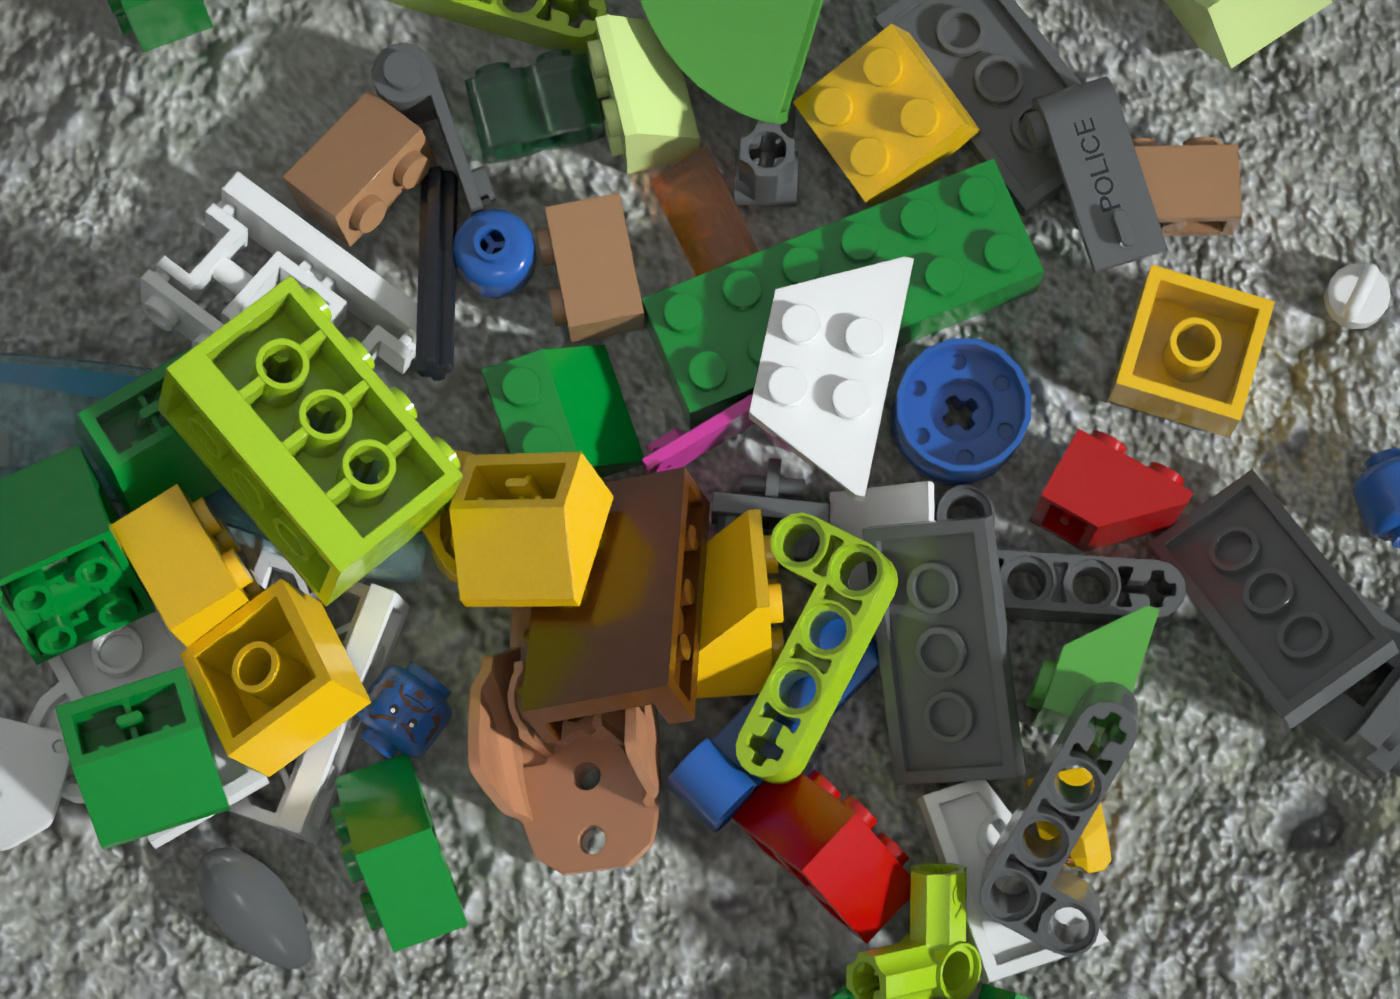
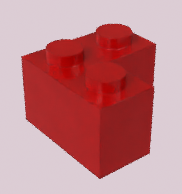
(829, 850)

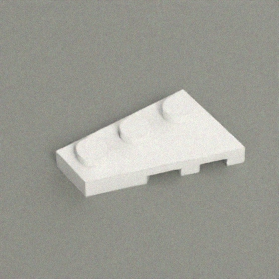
(964, 830)

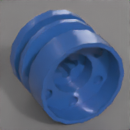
(969, 376)

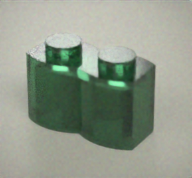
(534, 106)

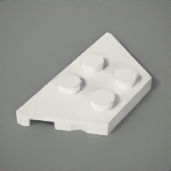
(831, 367)

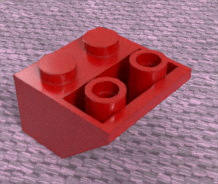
(1106, 496)

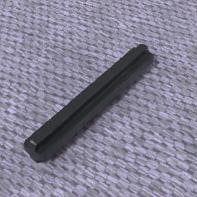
(436, 274)

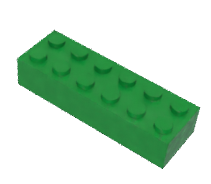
(966, 262)

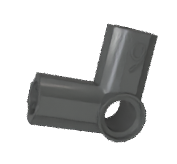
(766, 163)

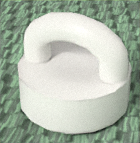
(1357, 295)

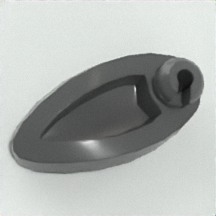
(253, 907)

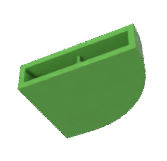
(739, 49)

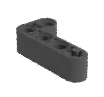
(1058, 571)
(1070, 810)

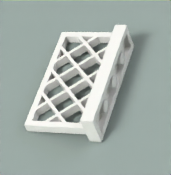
(369, 645)

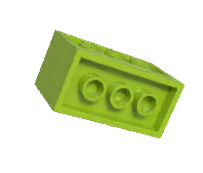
(309, 438)

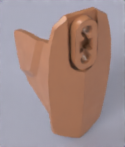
(545, 781)

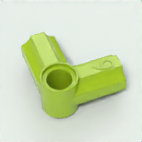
(934, 954)

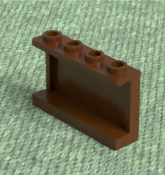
(638, 616)

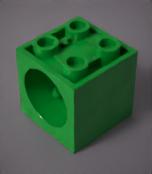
(61, 558)

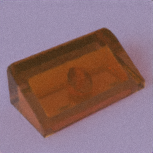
(702, 213)

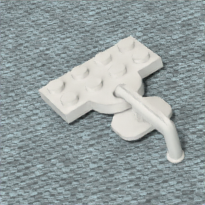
(34, 754)

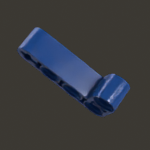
(711, 776)

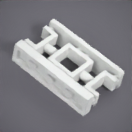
(297, 251)

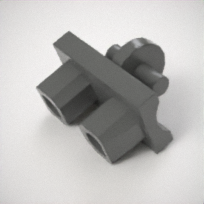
(728, 506)

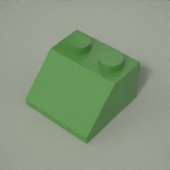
(1102, 655)

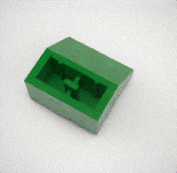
(138, 445)
(142, 757)

